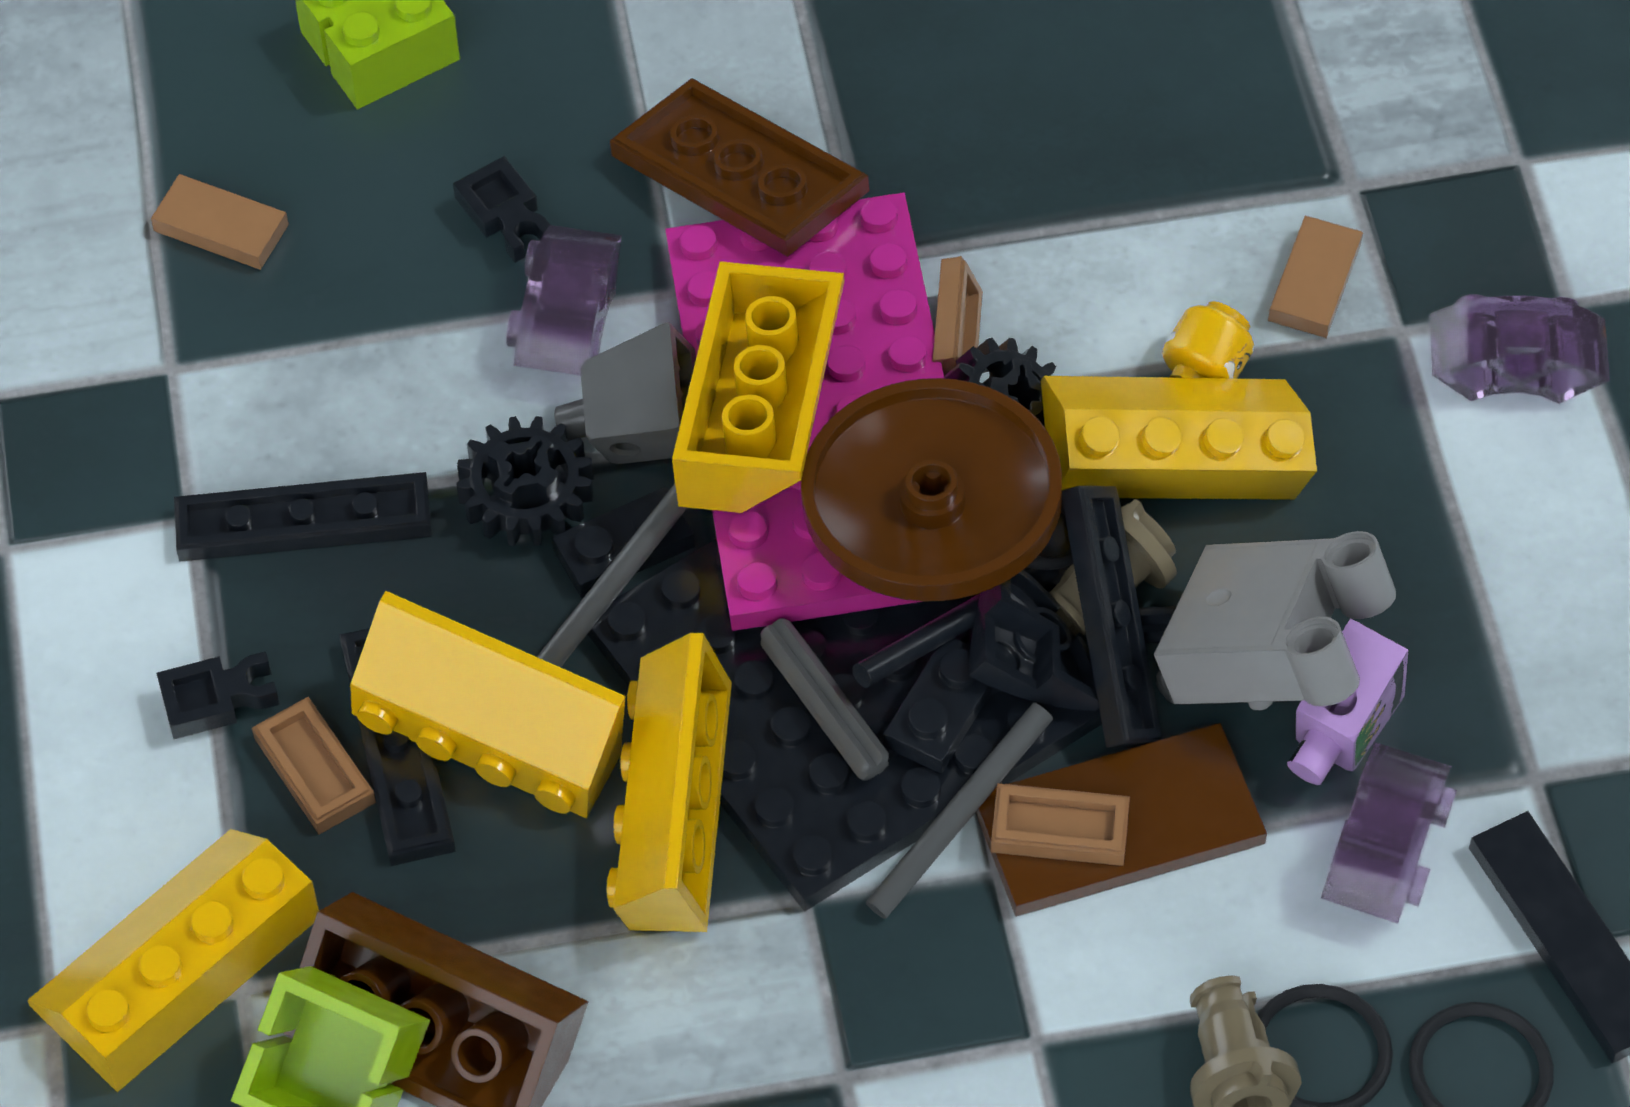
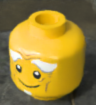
(1209, 343)

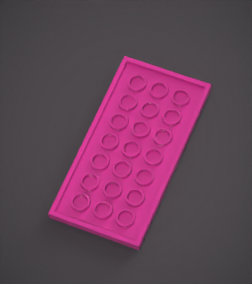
(877, 341)

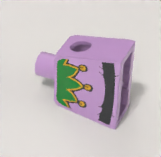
(1349, 728)

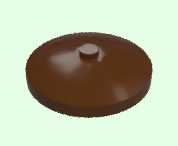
(932, 489)

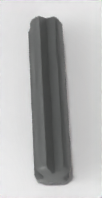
(824, 699)

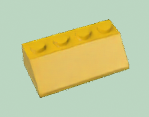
(755, 385)
(1181, 436)
(487, 706)
(671, 789)
(178, 955)

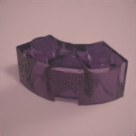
(564, 299)
(1518, 347)
(1387, 833)

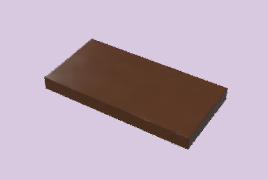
(740, 166)
(1182, 811)

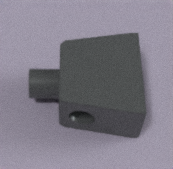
(633, 397)

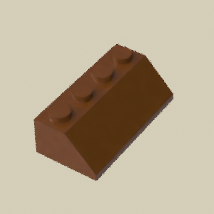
(491, 1027)

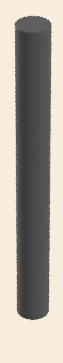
(613, 580)
(959, 810)

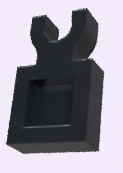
(501, 202)
(205, 695)

